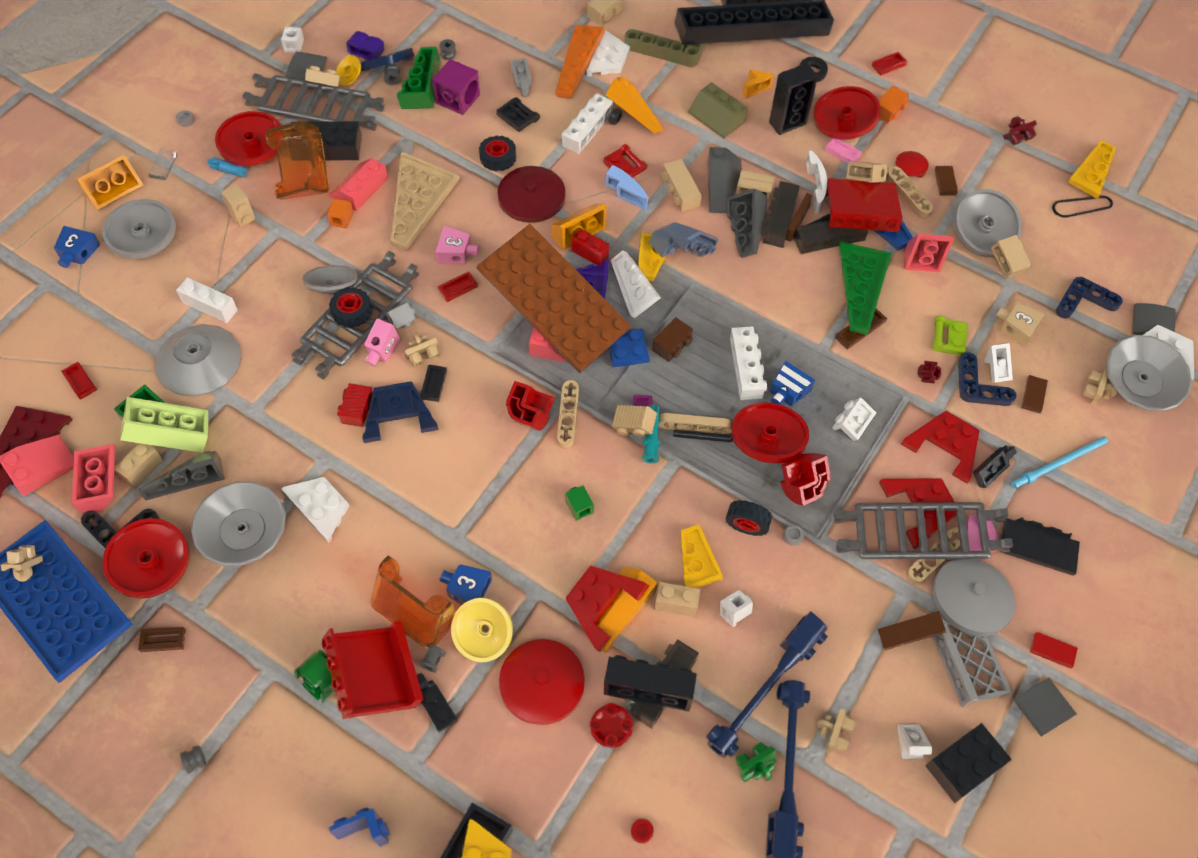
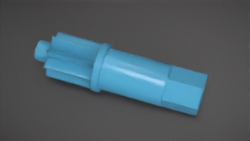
(224, 166)

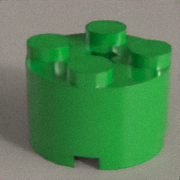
(316, 676)

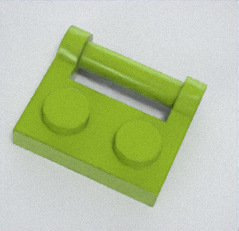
(955, 338)

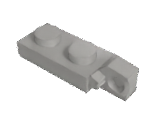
(521, 75)

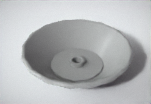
(1158, 363)
(200, 372)
(226, 512)

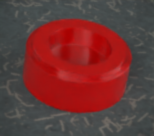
(642, 831)

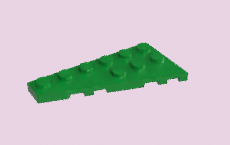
(863, 279)

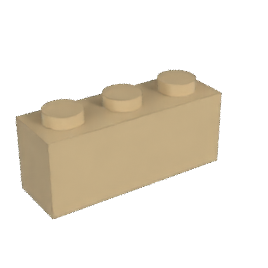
(681, 185)

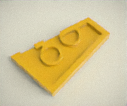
(648, 258)
(697, 559)

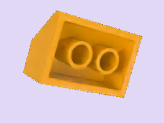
(109, 182)
(590, 219)

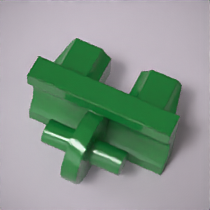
(759, 765)

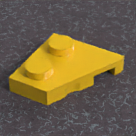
(482, 844)

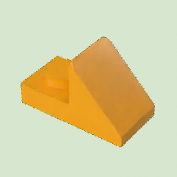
(757, 82)

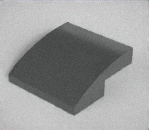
(303, 60)
(1150, 315)
(1045, 707)

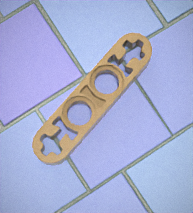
(905, 193)
(568, 414)
(694, 423)
(928, 570)

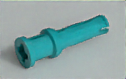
(651, 442)

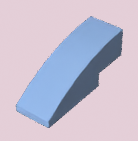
(626, 187)

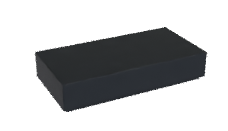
(433, 383)

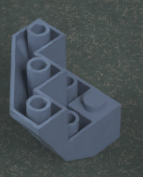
(675, 235)

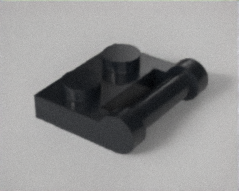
(516, 118)

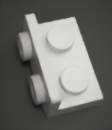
(854, 418)

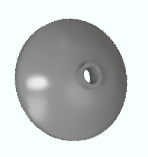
(330, 279)

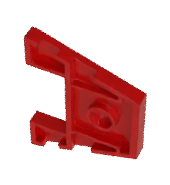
(953, 437)
(921, 491)
(593, 597)

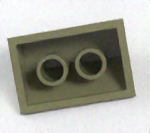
(718, 110)

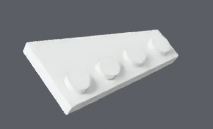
(634, 285)

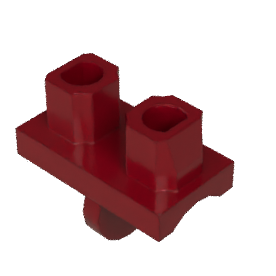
(1019, 127)

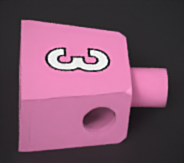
(454, 247)
(381, 342)

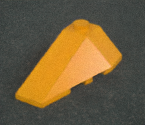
(630, 100)

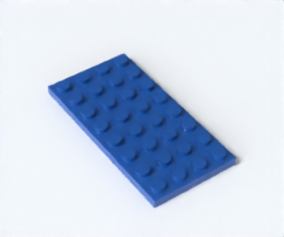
(61, 607)

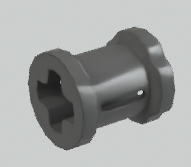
(432, 658)

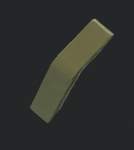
(663, 48)

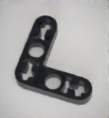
(102, 524)

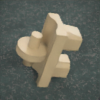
(429, 346)
(1101, 388)
(22, 561)
(841, 722)

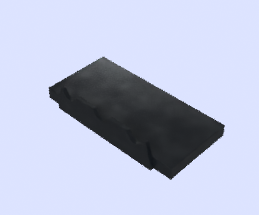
(1042, 545)

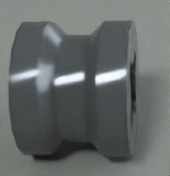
(447, 49)
(392, 74)
(193, 759)

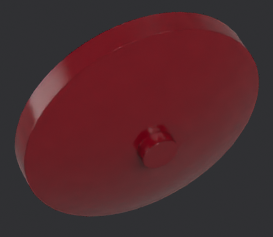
(531, 194)

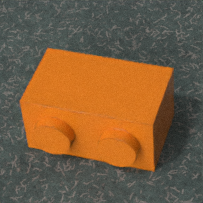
(892, 103)

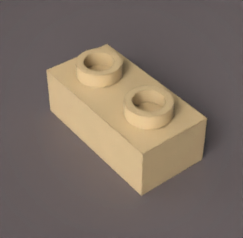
(327, 77)

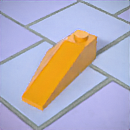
(625, 607)

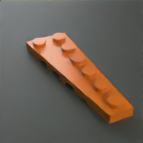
(580, 52)

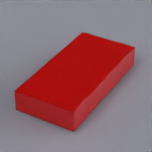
(889, 63)
(457, 286)
(79, 380)
(1053, 650)

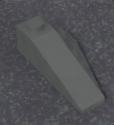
(723, 176)
(747, 217)
(193, 473)

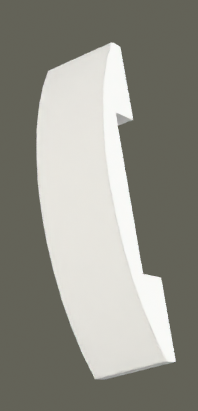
(816, 168)

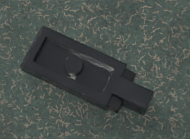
(994, 466)
(436, 704)

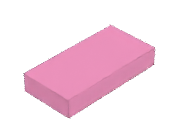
(843, 150)

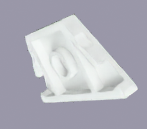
(609, 56)
(1179, 342)
(319, 504)

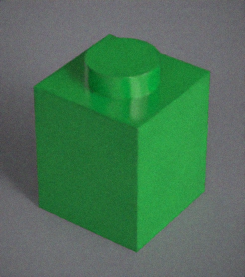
(579, 502)

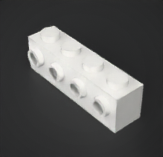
(587, 123)
(747, 363)

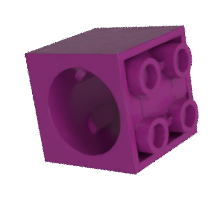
(456, 87)

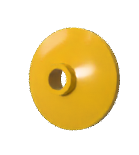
(348, 70)

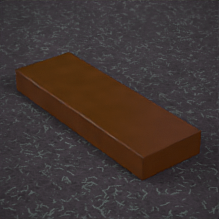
(799, 216)
(849, 338)
(912, 630)

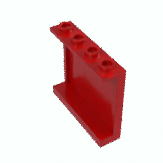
(863, 205)
(372, 671)

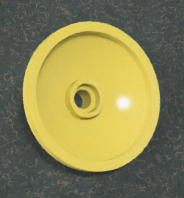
(469, 631)

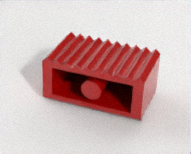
(590, 247)
(355, 404)

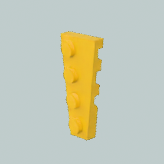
(1093, 171)

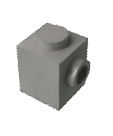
(401, 315)

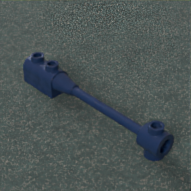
(798, 646)
(783, 824)

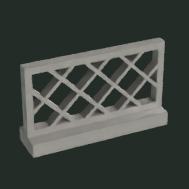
(955, 666)

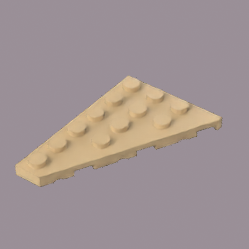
(418, 196)

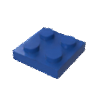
(629, 349)

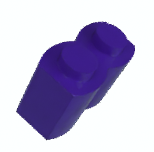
(365, 46)

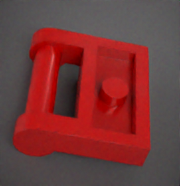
(617, 159)

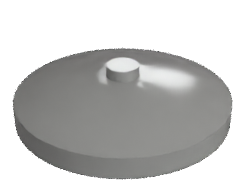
(985, 219)
(139, 229)
(973, 596)

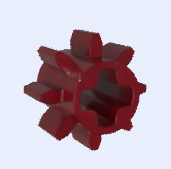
(929, 372)

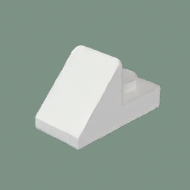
(1000, 362)
(913, 741)

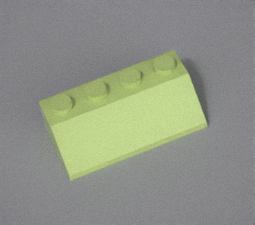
(164, 425)

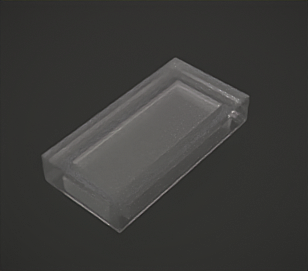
(162, 164)

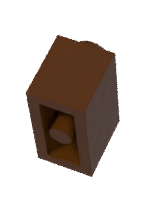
(672, 339)

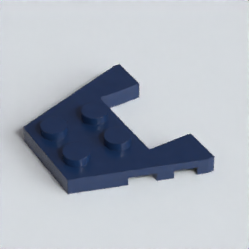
(396, 403)

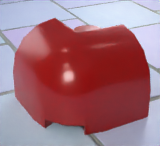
(528, 406)
(805, 478)

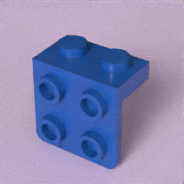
(363, 819)

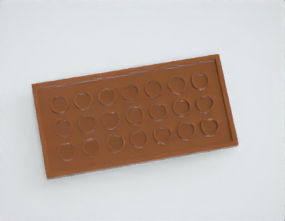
(554, 297)

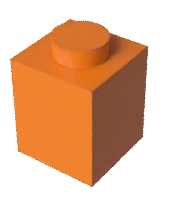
(340, 213)

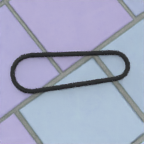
(1080, 213)

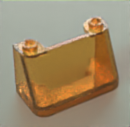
(299, 160)
(421, 621)

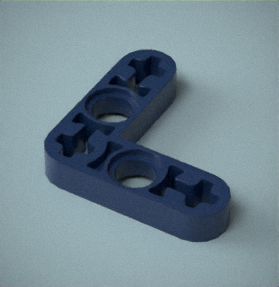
(387, 60)
(1080, 292)
(977, 389)

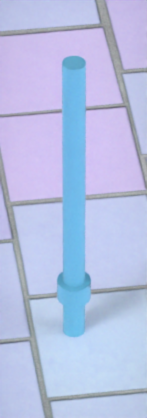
(1031, 476)

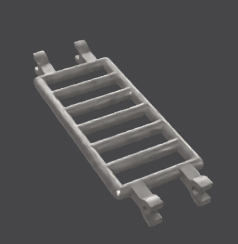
(261, 102)
(331, 359)
(983, 515)

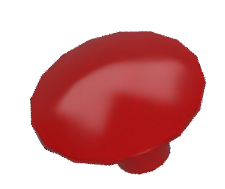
(912, 163)
(611, 725)

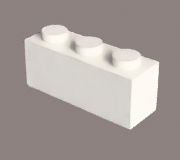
(207, 300)

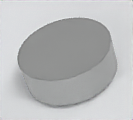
(185, 118)
(406, 146)
(793, 535)

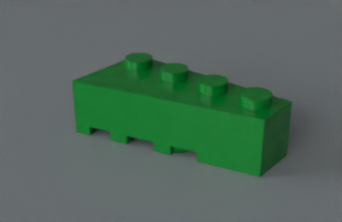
(418, 89)

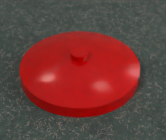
(846, 112)
(243, 138)
(770, 432)
(146, 558)
(541, 682)

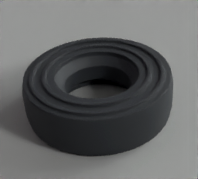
(818, 63)

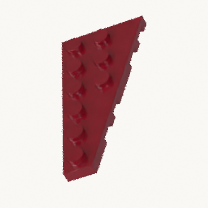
(25, 427)

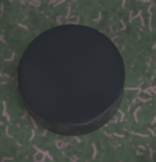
(615, 116)

